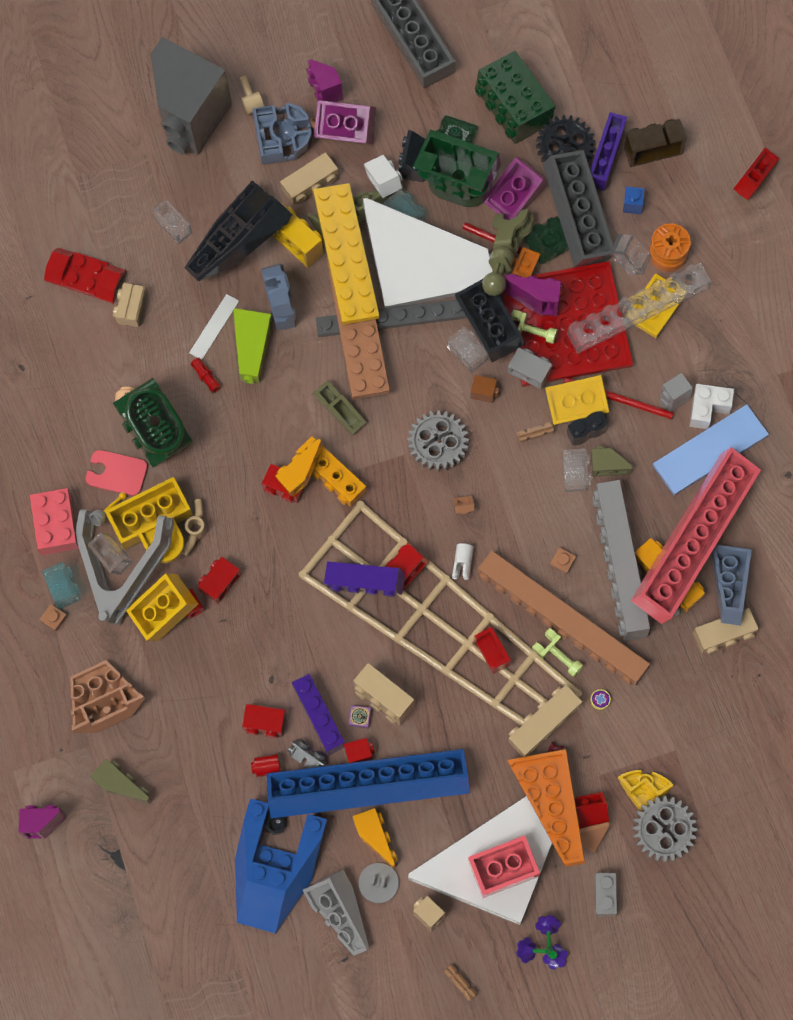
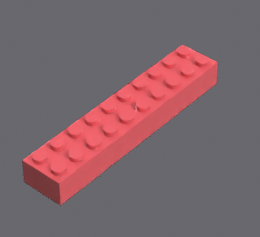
(695, 535)

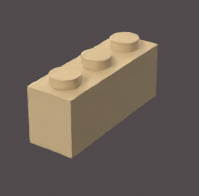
(309, 177)
(718, 634)

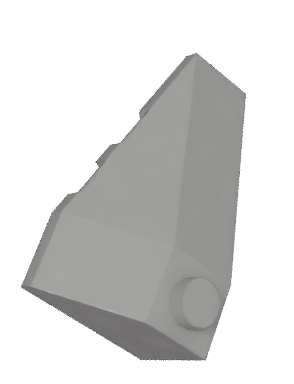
(338, 905)

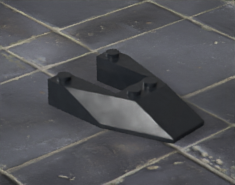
(238, 232)

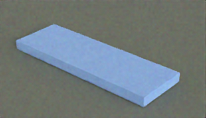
(698, 455)

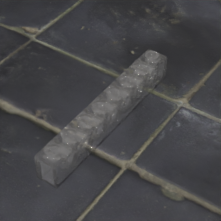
(634, 316)

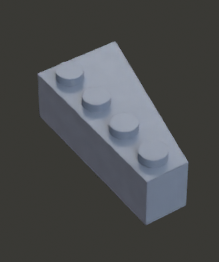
(730, 577)

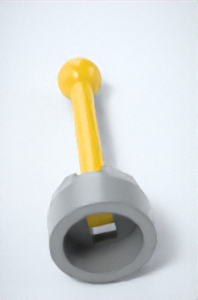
(98, 516)

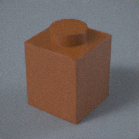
(484, 389)

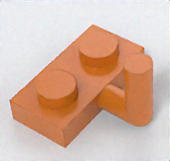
(525, 262)

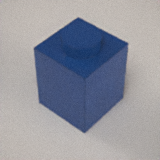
(633, 200)

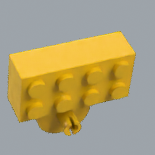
(137, 517)

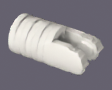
(463, 558)

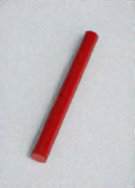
(483, 234)

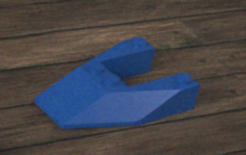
(272, 879)

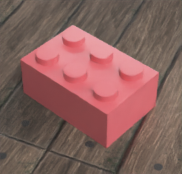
(54, 521)
(503, 866)

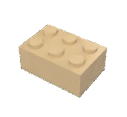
(383, 695)

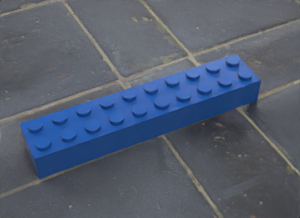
(367, 783)

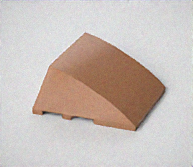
(101, 698)

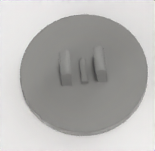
(378, 883)

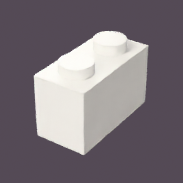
(383, 175)

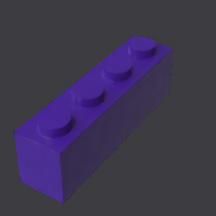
(608, 149)
(364, 578)
(318, 714)

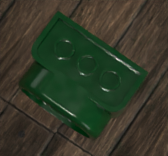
(448, 159)
(155, 442)

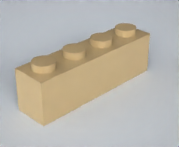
(544, 721)

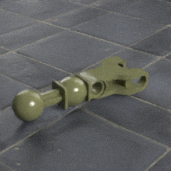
(505, 248)

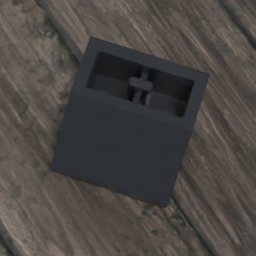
(411, 148)

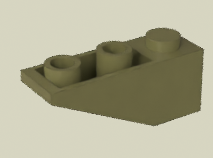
(116, 783)

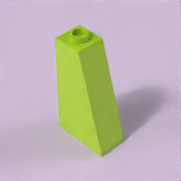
(252, 338)

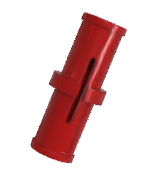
(205, 375)

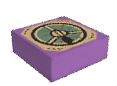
(359, 716)

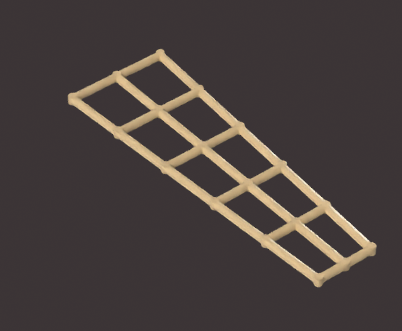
(422, 609)

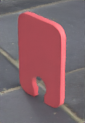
(120, 475)

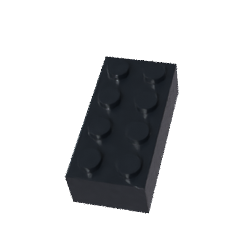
(489, 321)

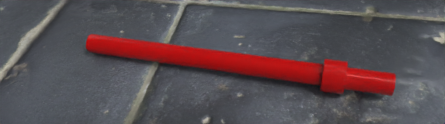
(633, 403)

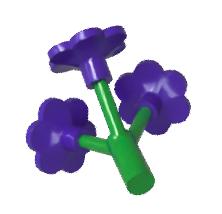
(555, 955)

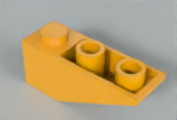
(298, 472)
(371, 832)

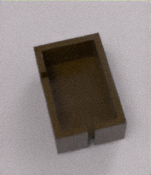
(654, 142)

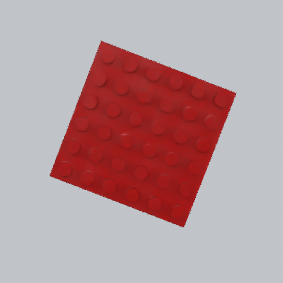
(582, 292)

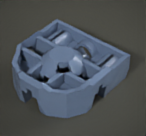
(271, 150)
(279, 296)

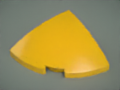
(644, 786)

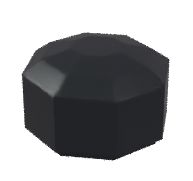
(275, 825)

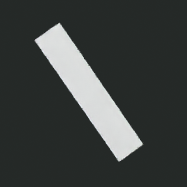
(214, 326)

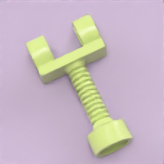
(550, 334)
(574, 667)

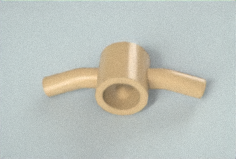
(251, 100)
(197, 519)

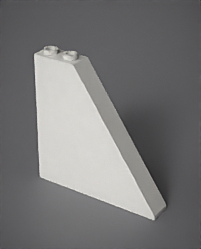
(419, 260)
(452, 874)

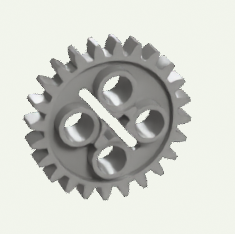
(429, 426)
(677, 815)

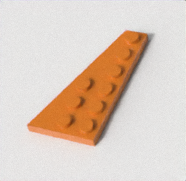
(550, 792)

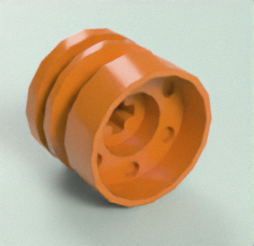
(667, 256)

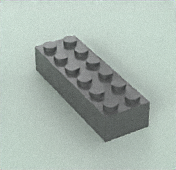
(416, 39)
(578, 208)

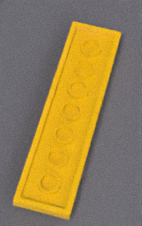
(345, 254)

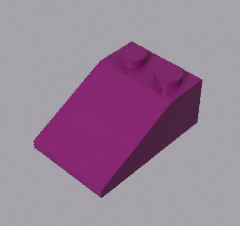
(345, 122)
(516, 189)

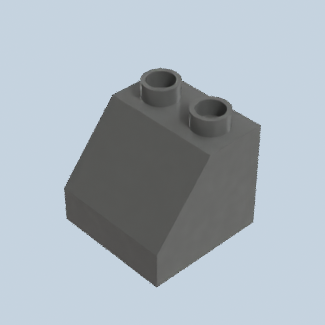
(190, 96)

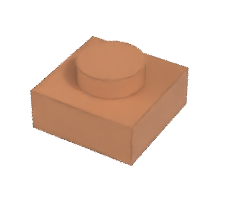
(463, 504)
(562, 560)
(53, 617)

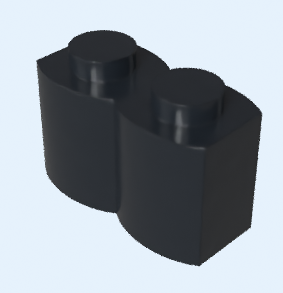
(590, 427)

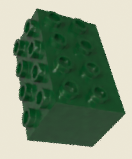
(514, 97)

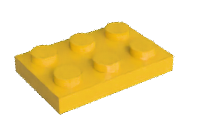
(655, 324)
(576, 399)

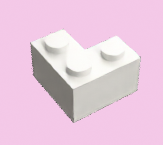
(708, 400)

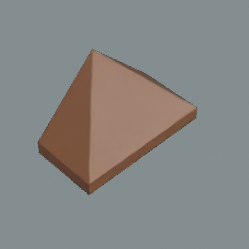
(593, 835)

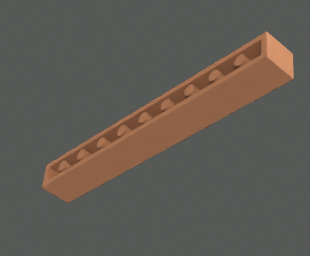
(562, 618)

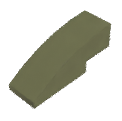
(338, 407)

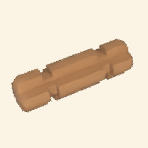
(535, 432)
(460, 982)

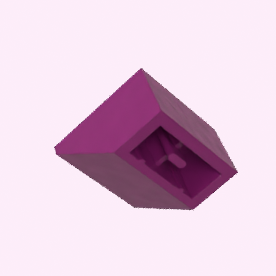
(325, 81)
(39, 822)

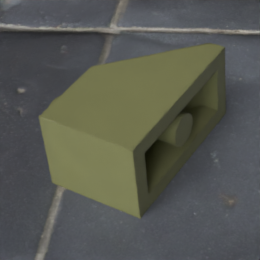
(608, 463)

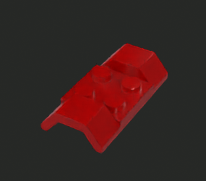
(83, 274)

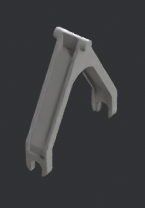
(113, 604)

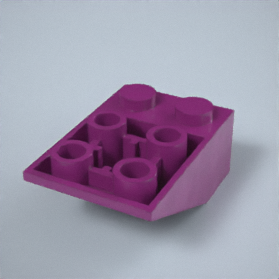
(534, 293)

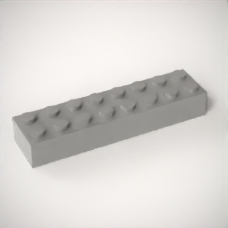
(621, 559)

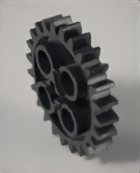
(573, 130)

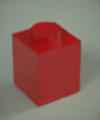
(359, 750)

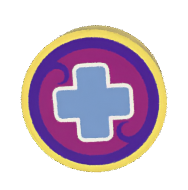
(600, 699)

